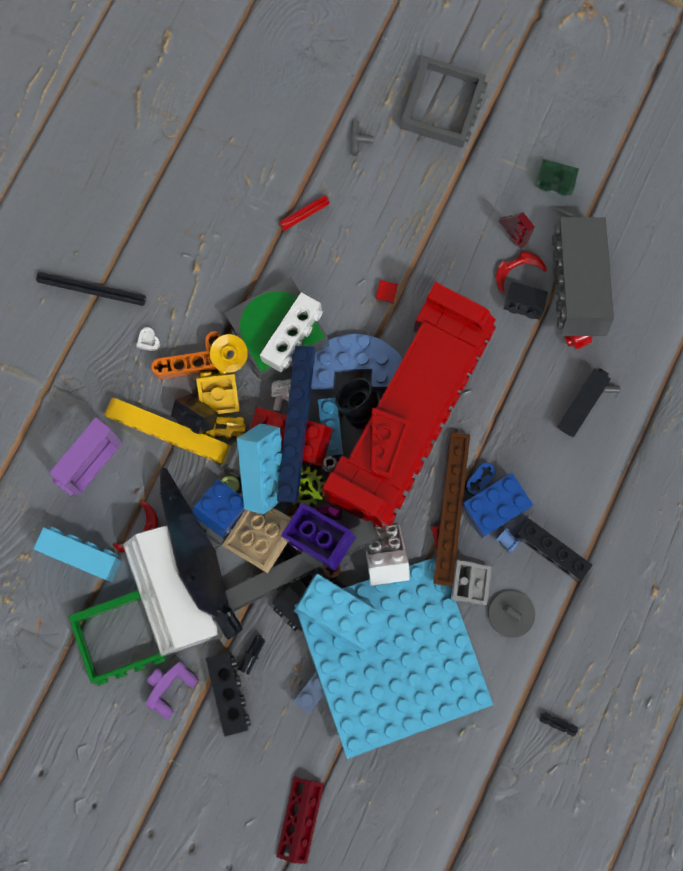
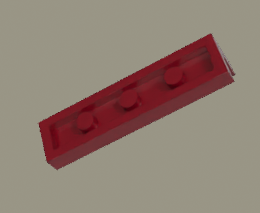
(303, 821)

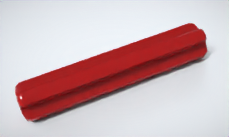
(304, 212)

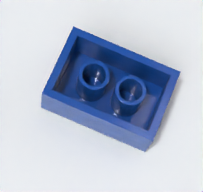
(497, 505)

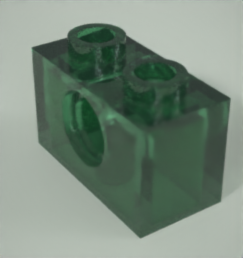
(552, 169)

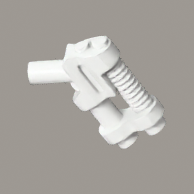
(281, 391)

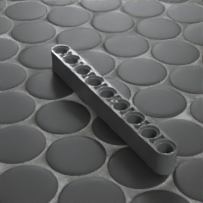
(292, 571)

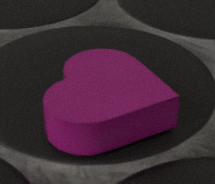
(330, 512)

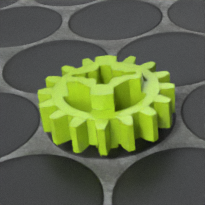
(311, 476)

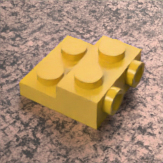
(218, 391)

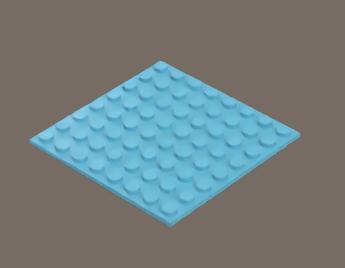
(410, 675)

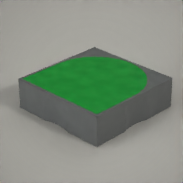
(261, 316)

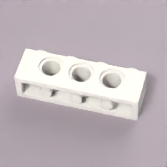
(302, 306)

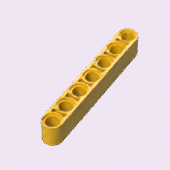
(166, 430)

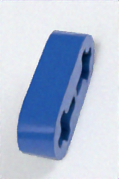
(483, 482)

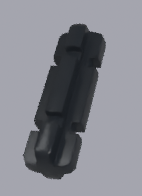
(559, 724)

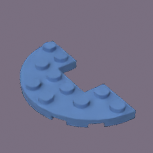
(355, 354)

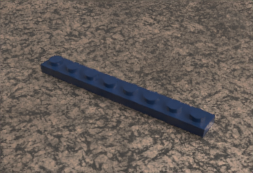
(296, 424)

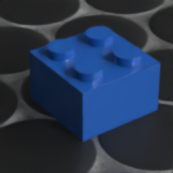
(219, 508)

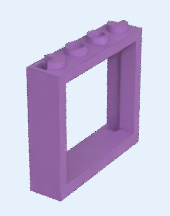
(85, 458)

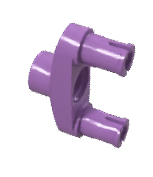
(161, 683)

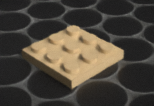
(258, 537)

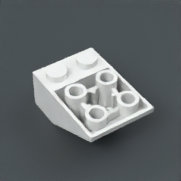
(387, 557)

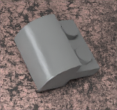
(470, 583)

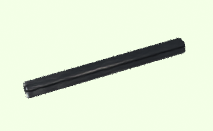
(90, 288)

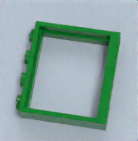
(120, 672)

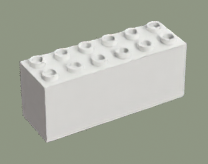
(167, 603)

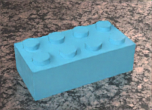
(260, 467)
(79, 555)
(339, 613)

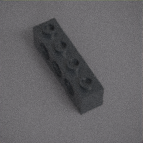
(553, 550)
(215, 665)

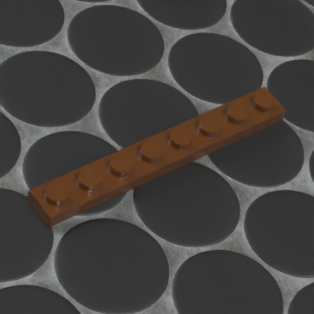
(451, 509)

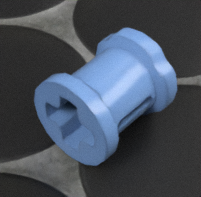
(508, 540)

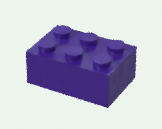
(318, 536)

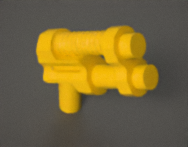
(234, 427)

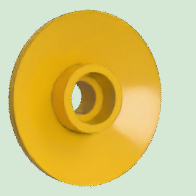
(220, 349)

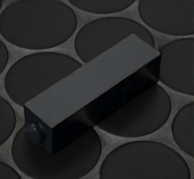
(584, 402)

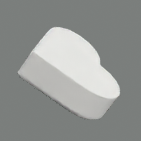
(148, 340)

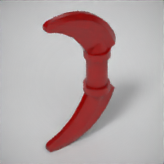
(524, 258)
(151, 522)

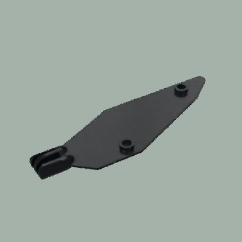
(196, 558)

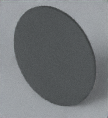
(511, 614)

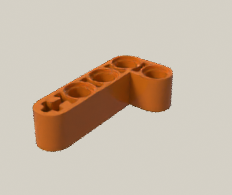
(188, 360)

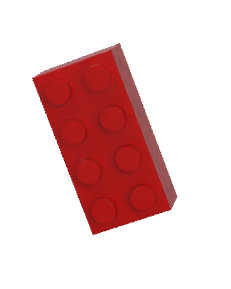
(316, 440)

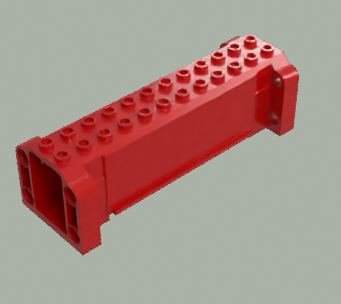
(424, 387)

